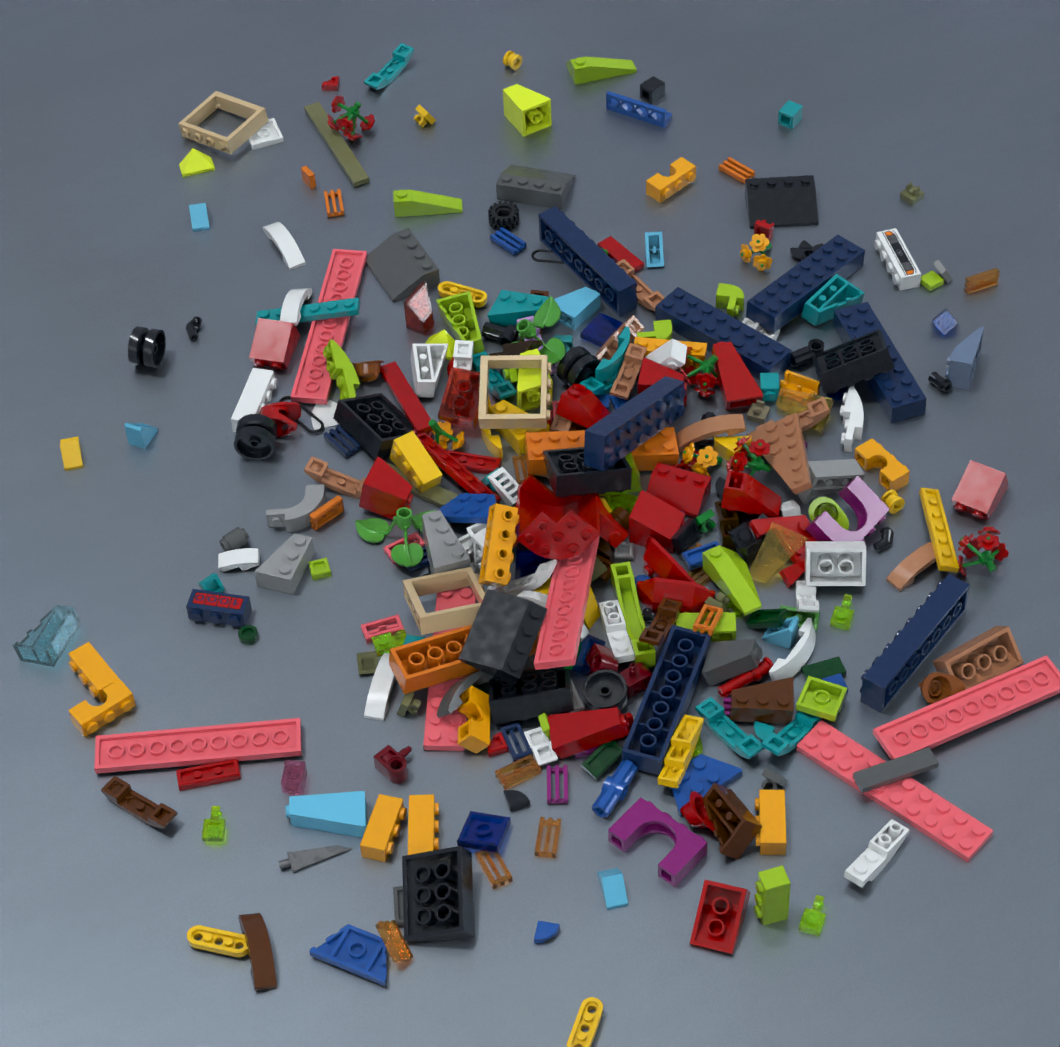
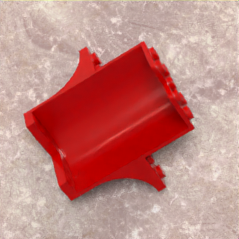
(559, 525)

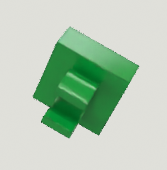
(704, 519)

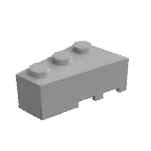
(830, 477)
(286, 565)

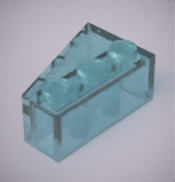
(50, 637)

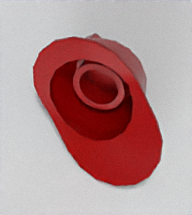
(695, 812)

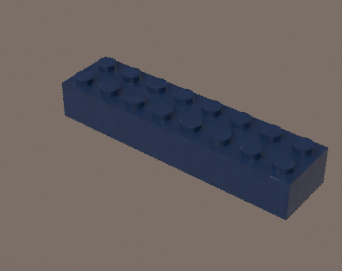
(588, 261)
(787, 295)
(706, 324)
(894, 390)
(634, 423)
(914, 643)
(666, 698)

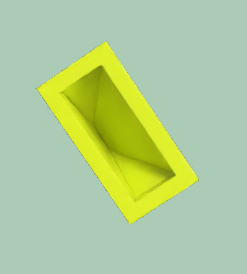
(195, 163)
(443, 338)

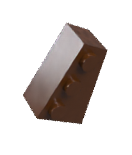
(764, 702)
(731, 819)

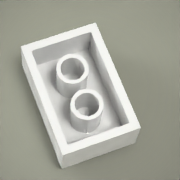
(835, 563)

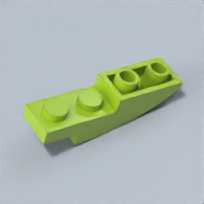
(341, 370)

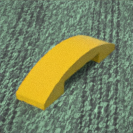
(492, 442)

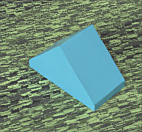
(199, 216)
(654, 249)
(139, 434)
(783, 636)
(613, 888)

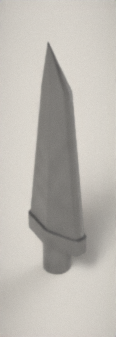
(304, 858)

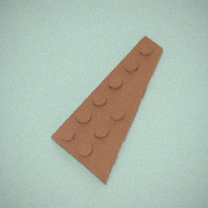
(786, 451)

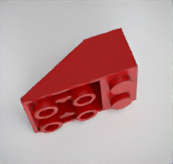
(749, 495)

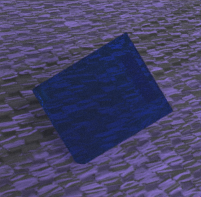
(945, 321)

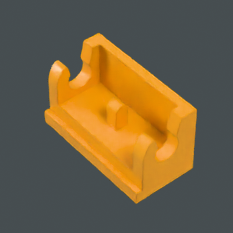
(800, 383)

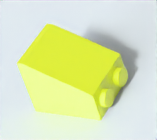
(526, 109)
(530, 386)

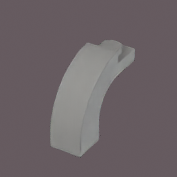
(298, 517)

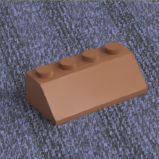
(981, 657)

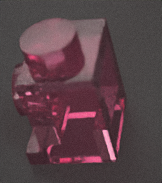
(294, 777)

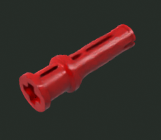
(746, 678)

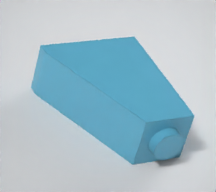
(578, 306)

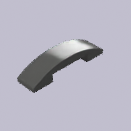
(451, 700)

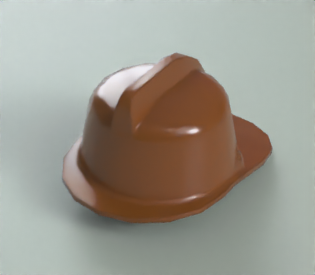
(368, 370)
(940, 686)

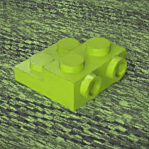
(821, 698)

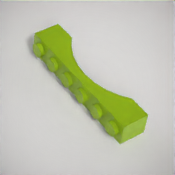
(626, 594)

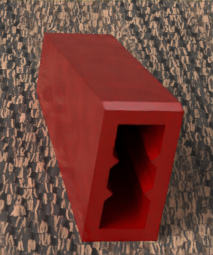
(734, 378)
(585, 729)

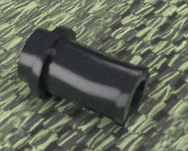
(943, 384)

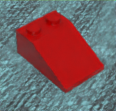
(581, 406)
(719, 916)

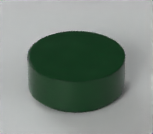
(248, 634)

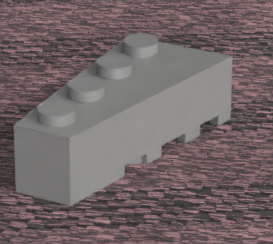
(442, 545)

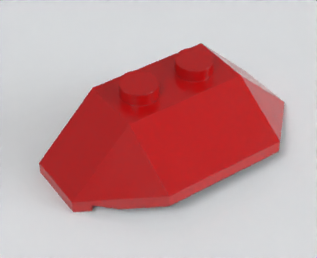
(661, 564)
(692, 594)

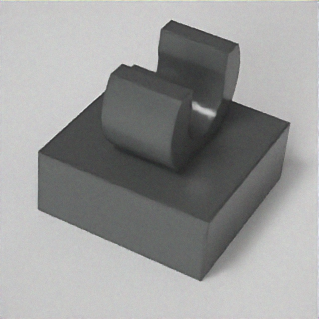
(773, 778)

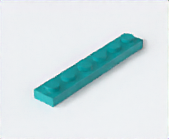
(318, 311)

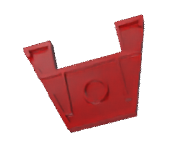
(795, 523)

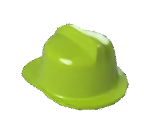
(831, 507)

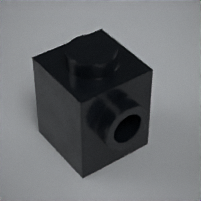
(652, 90)

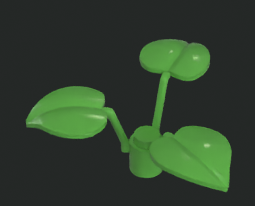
(547, 316)
(374, 529)

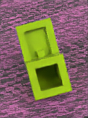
(730, 298)
(661, 330)

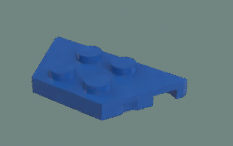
(468, 508)
(701, 775)
(355, 952)

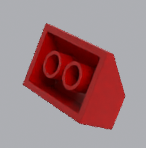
(680, 488)

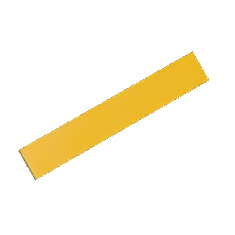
(938, 530)

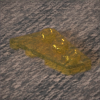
(795, 401)
(775, 551)

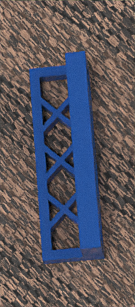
(637, 109)

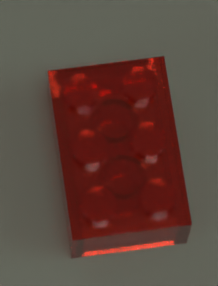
(461, 400)

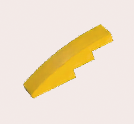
(681, 751)

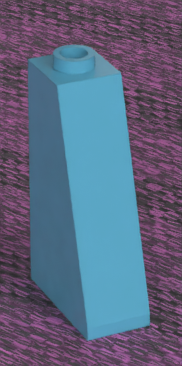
(331, 812)

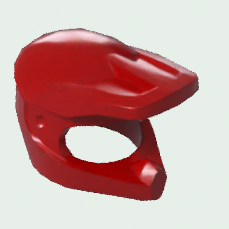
(282, 414)

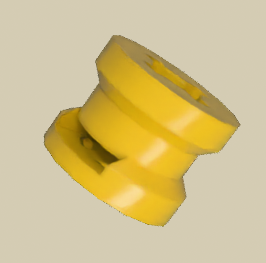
(512, 60)
(892, 501)

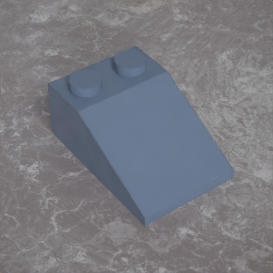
(964, 360)

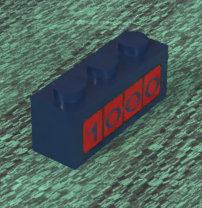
(218, 607)

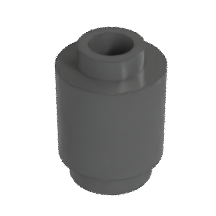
(234, 539)

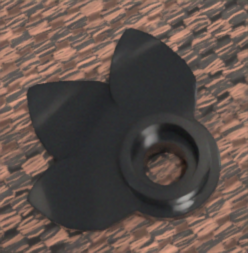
(804, 250)

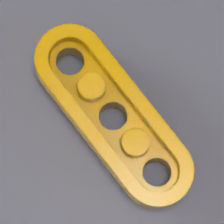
(450, 288)
(212, 936)
(586, 1021)

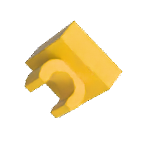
(424, 116)

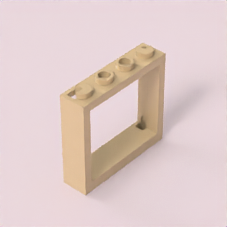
(255, 116)
(512, 421)
(441, 582)

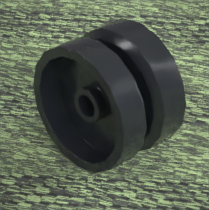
(146, 347)
(577, 366)
(255, 437)
(605, 690)

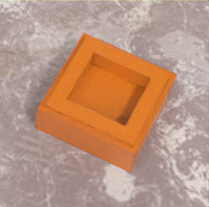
(308, 177)

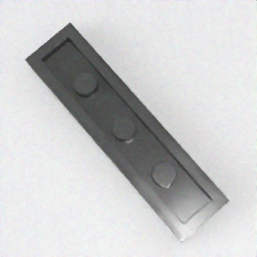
(895, 770)

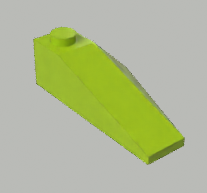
(594, 68)
(422, 203)
(732, 577)

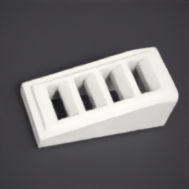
(506, 496)

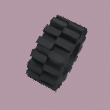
(510, 212)

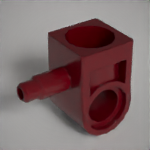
(601, 658)
(636, 678)
(389, 760)

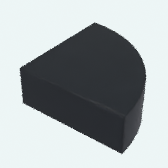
(719, 487)
(516, 799)

